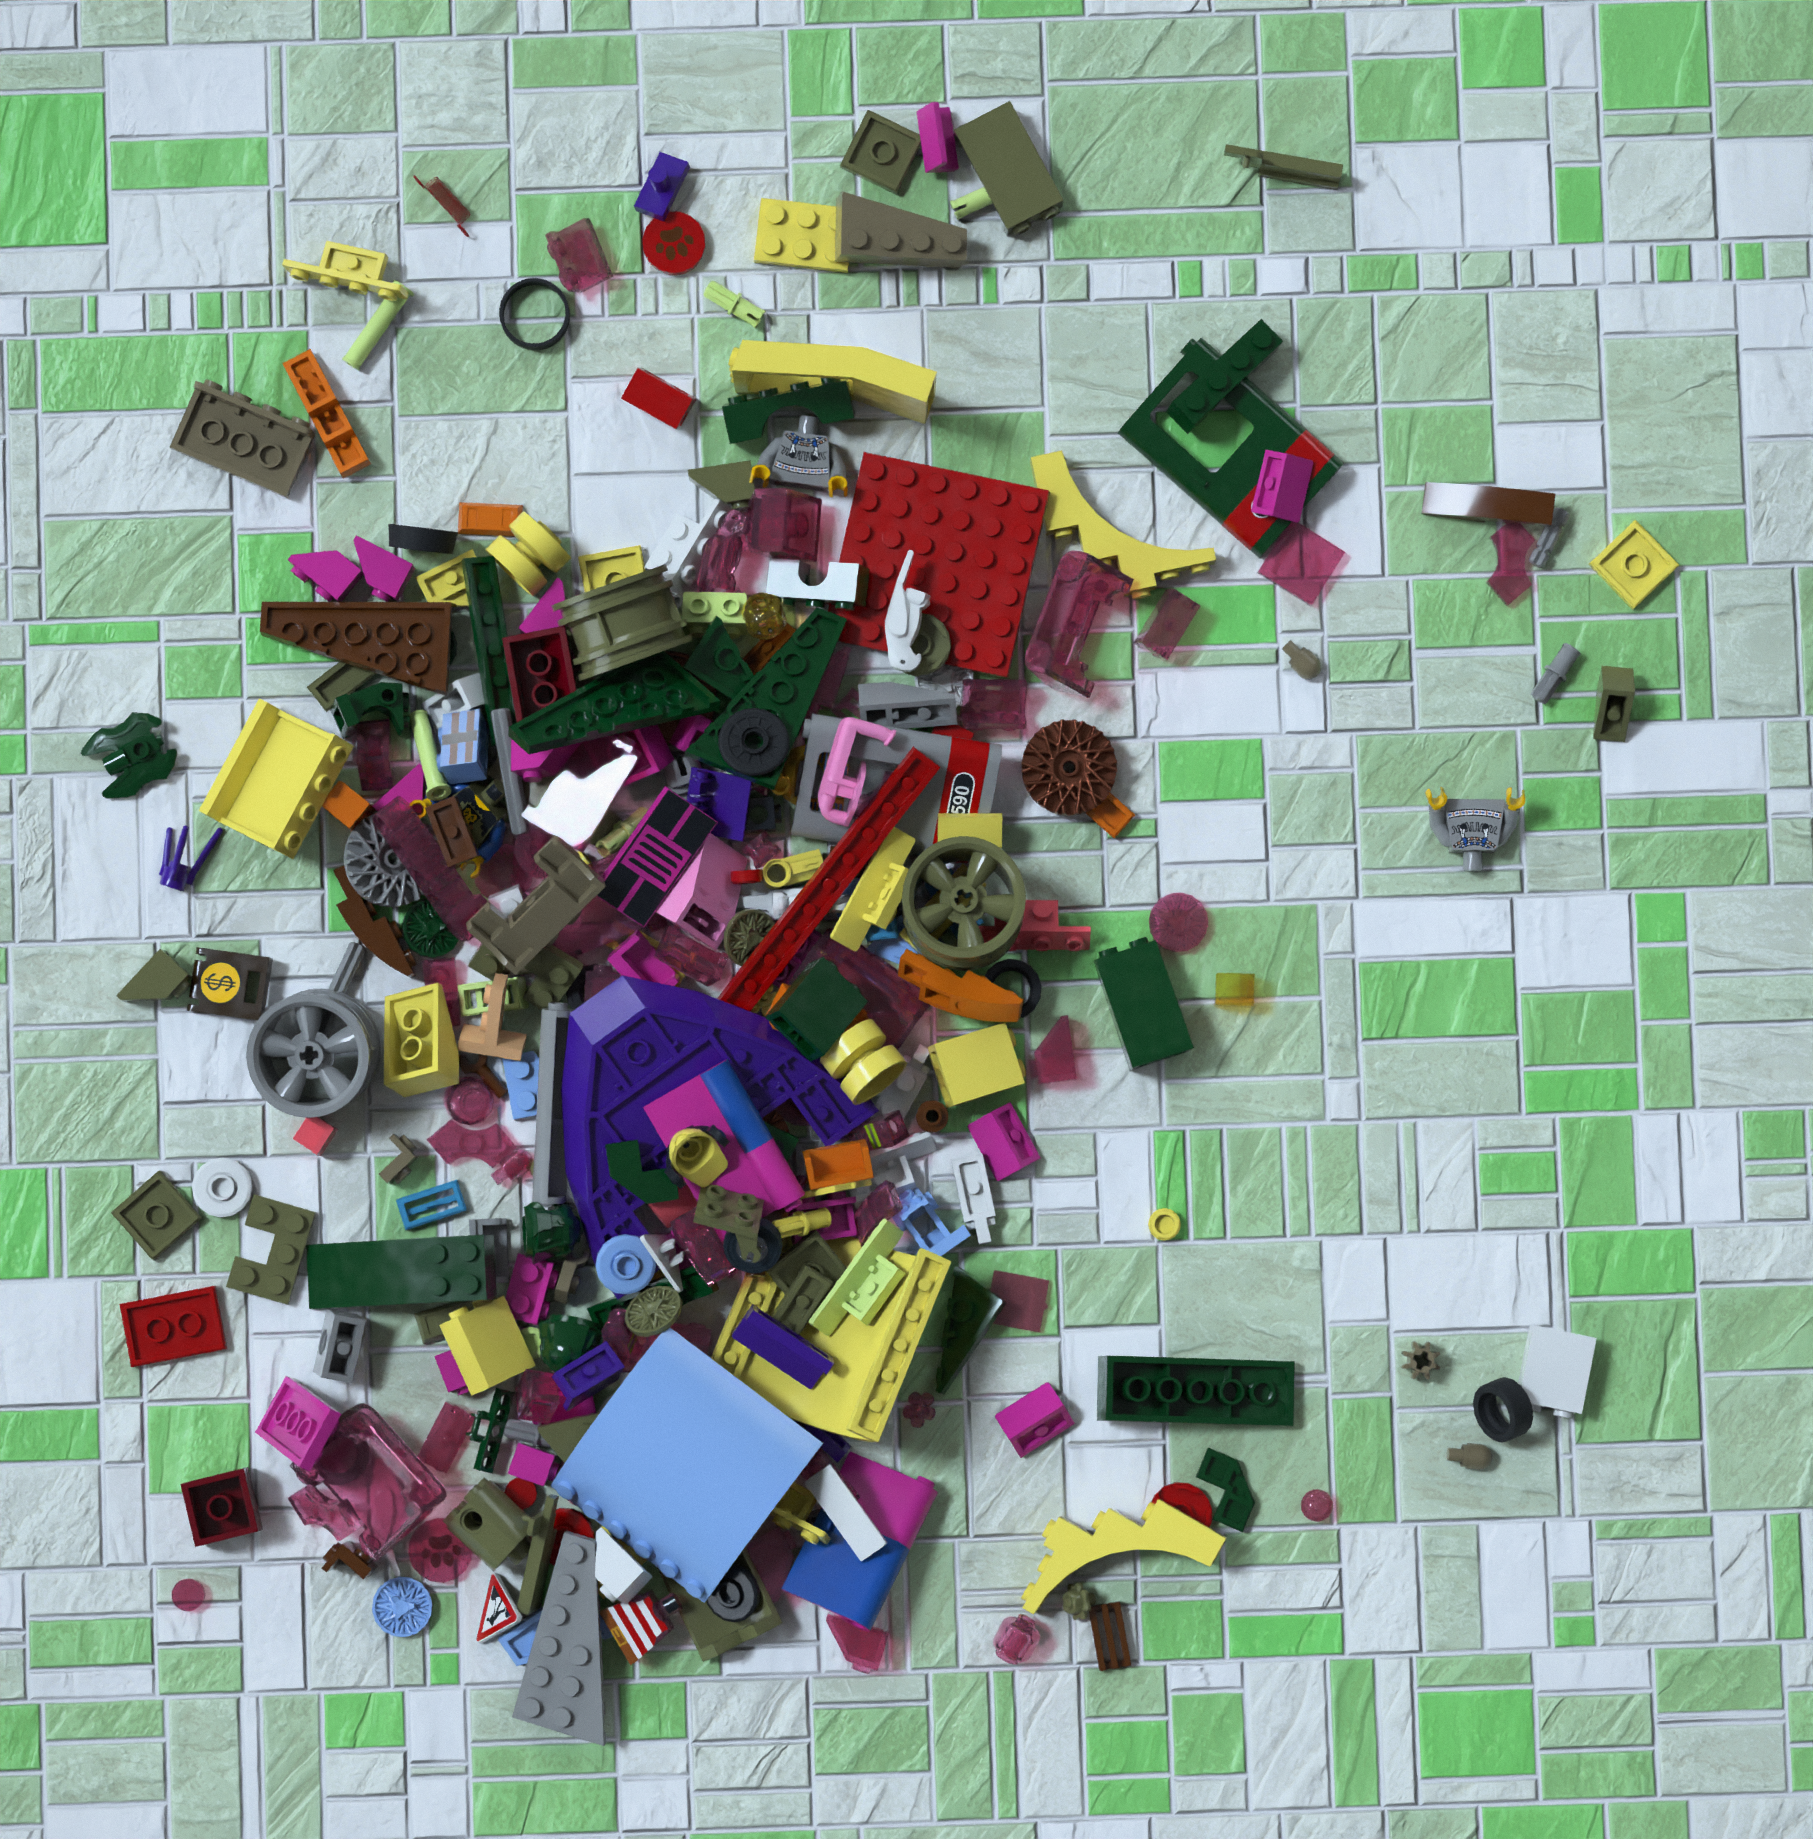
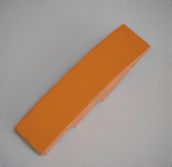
(326, 413)

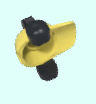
(696, 1155)

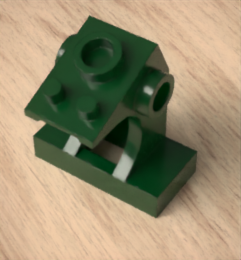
(350, 708)

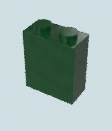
(816, 1008)

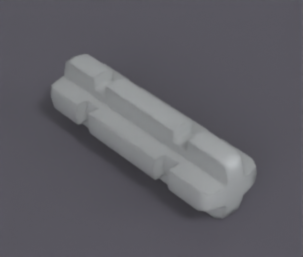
(1549, 538)

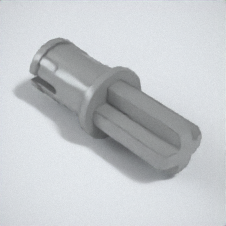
(1555, 673)
(524, 1432)

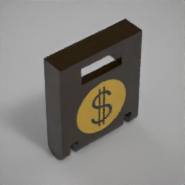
(223, 982)

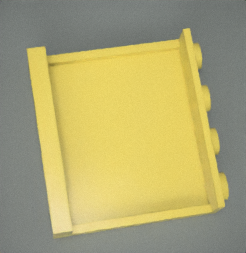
(276, 778)

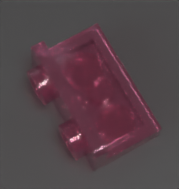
(578, 256)
(993, 704)

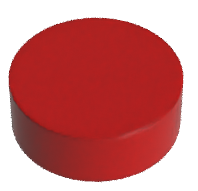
(747, 876)
(521, 1492)

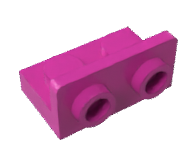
(529, 1289)

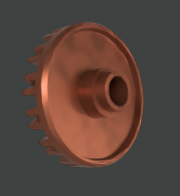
(1063, 791)

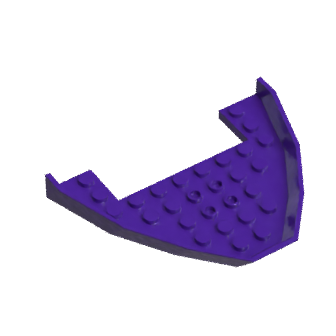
(642, 1043)

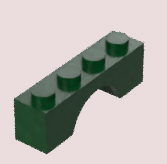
(1223, 376)
(747, 417)

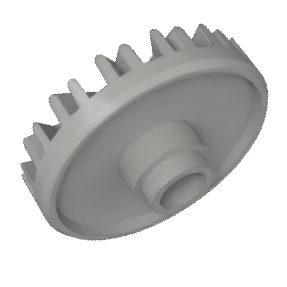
(370, 871)

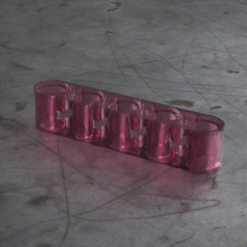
(421, 857)

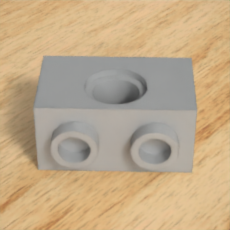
(339, 1345)

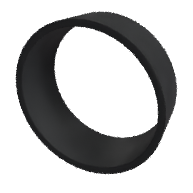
(422, 539)

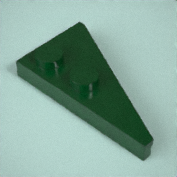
(968, 1320)

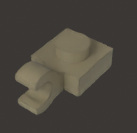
(568, 1281)

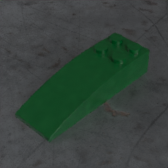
(401, 1271)
(1195, 1390)

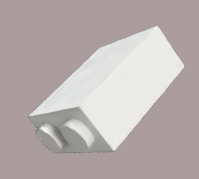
(1556, 1369)

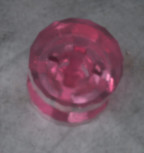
(761, 850)

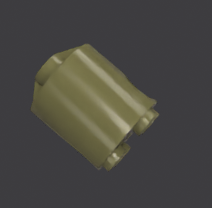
(490, 1525)

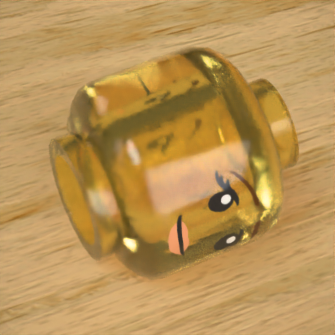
(763, 616)

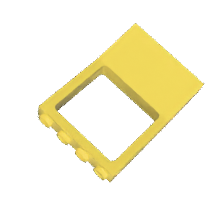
(872, 376)

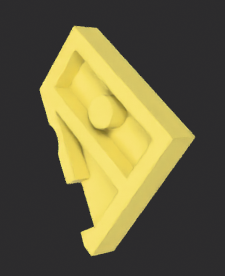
(446, 582)

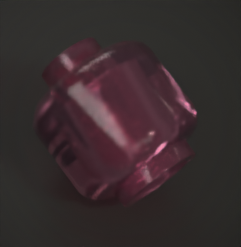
(1016, 1639)

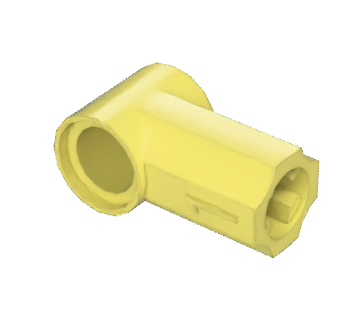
(796, 868)

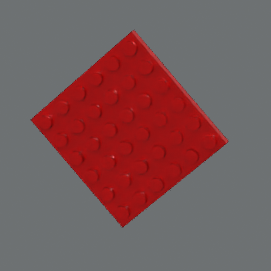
(970, 550)

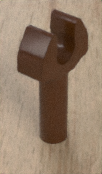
(482, 1069)

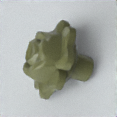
(1078, 1601)

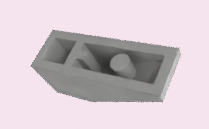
(905, 705)

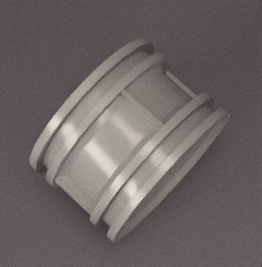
(358, 1036)

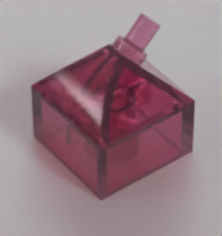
(783, 524)

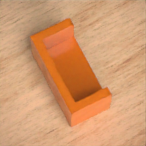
(347, 805)
(837, 1164)

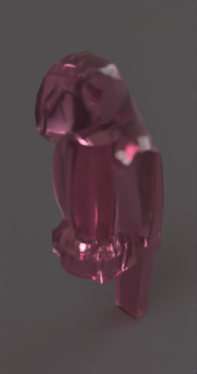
(723, 553)

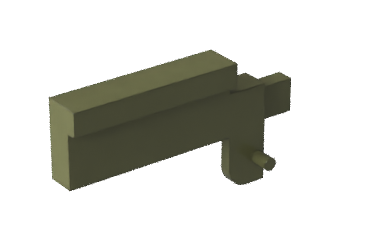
(1288, 167)
(543, 1537)

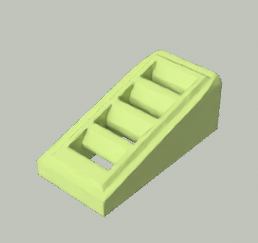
(518, 988)

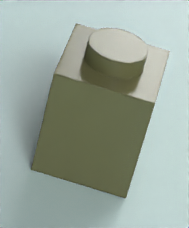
(726, 483)
(1613, 703)
(157, 980)

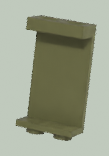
(1009, 168)

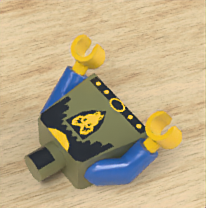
(483, 811)

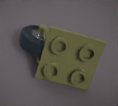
(749, 1241)

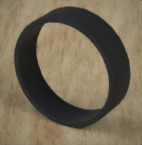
(529, 282)

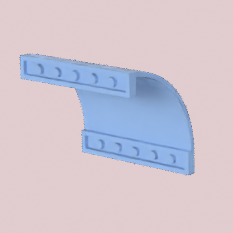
(685, 1463)

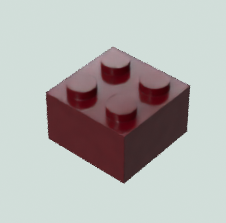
(221, 1507)

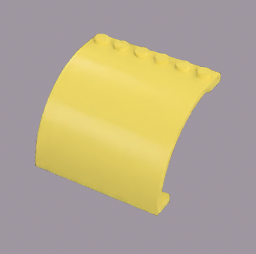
(867, 1360)

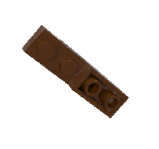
(378, 936)

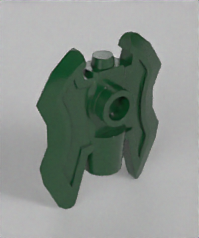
(135, 752)

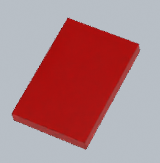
(173, 1326)

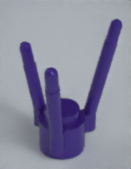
(174, 873)

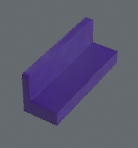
(782, 1347)

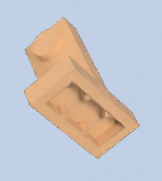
(489, 1037)

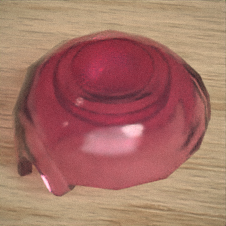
(468, 1101)

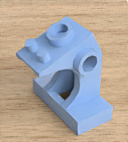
(940, 1239)

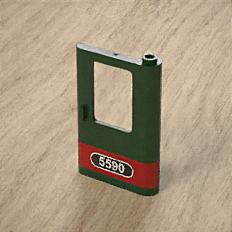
(1232, 488)

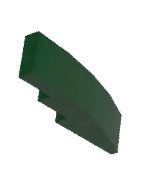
(693, 1289)

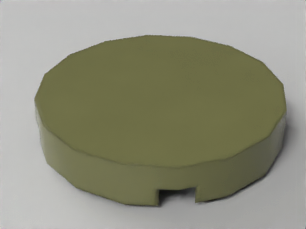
(933, 644)

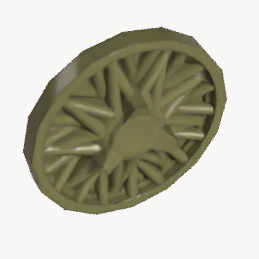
(745, 934)
(653, 1311)

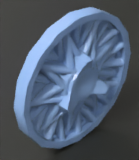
(624, 1264)
(402, 1606)

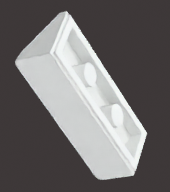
(845, 1512)

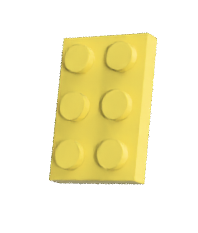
(797, 235)

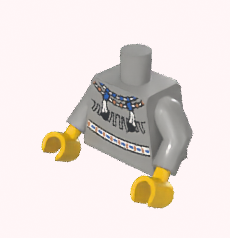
(802, 461)
(1473, 824)

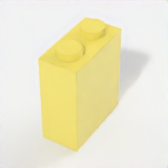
(977, 1064)
(486, 1344)

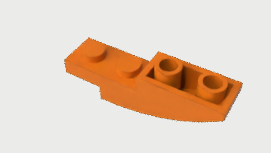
(967, 996)

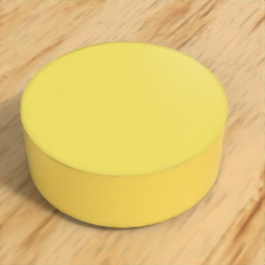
(1164, 1224)

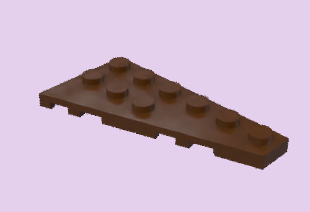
(383, 637)

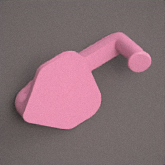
(834, 780)

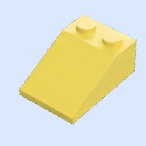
(419, 1042)

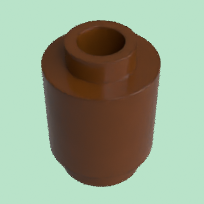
(928, 1126)

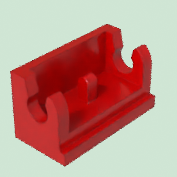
(658, 398)

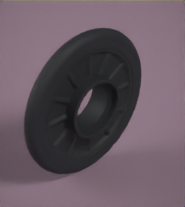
(753, 761)

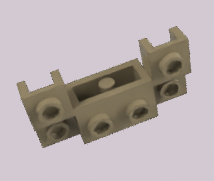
(543, 912)

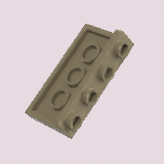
(243, 438)

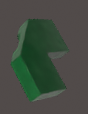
(626, 1169)
(1237, 1498)

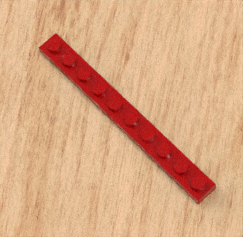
(830, 880)

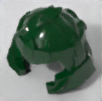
(549, 1231)
(567, 1339)

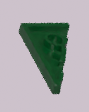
(719, 661)

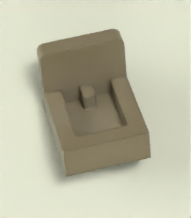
(399, 1167)

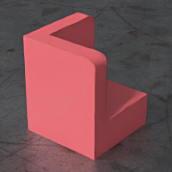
(315, 1134)

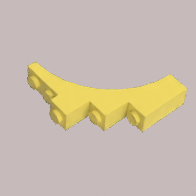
(1136, 559)
(1074, 1547)

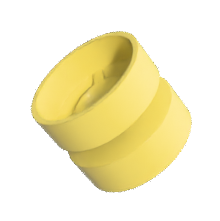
(534, 547)
(863, 1062)

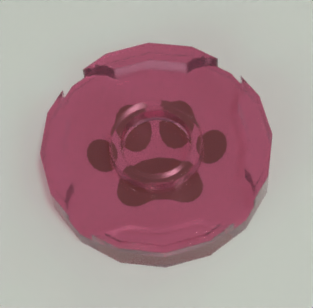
(438, 1552)

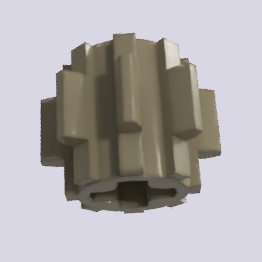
(1416, 1350)

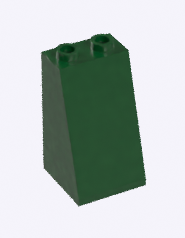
(1142, 1003)

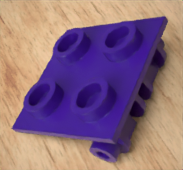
(722, 798)

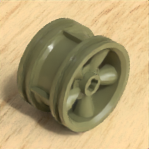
(622, 622)
(931, 868)

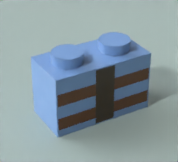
(463, 746)

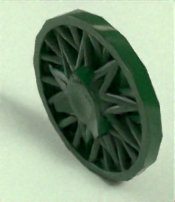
(426, 931)

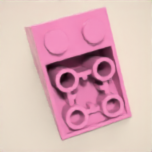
(703, 894)

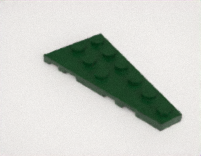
(781, 687)
(617, 702)

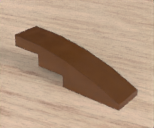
(1488, 503)

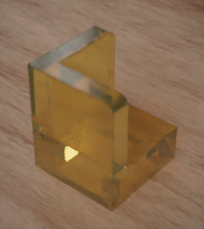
(1234, 990)

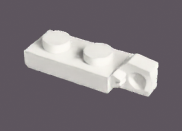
(906, 1087)
(974, 1195)

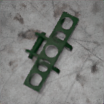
(489, 1439)

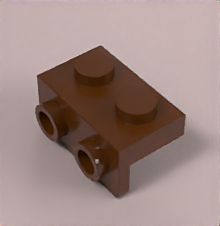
(352, 1557)

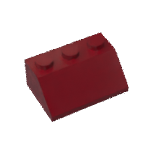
(538, 669)

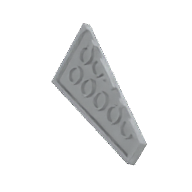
(566, 1662)

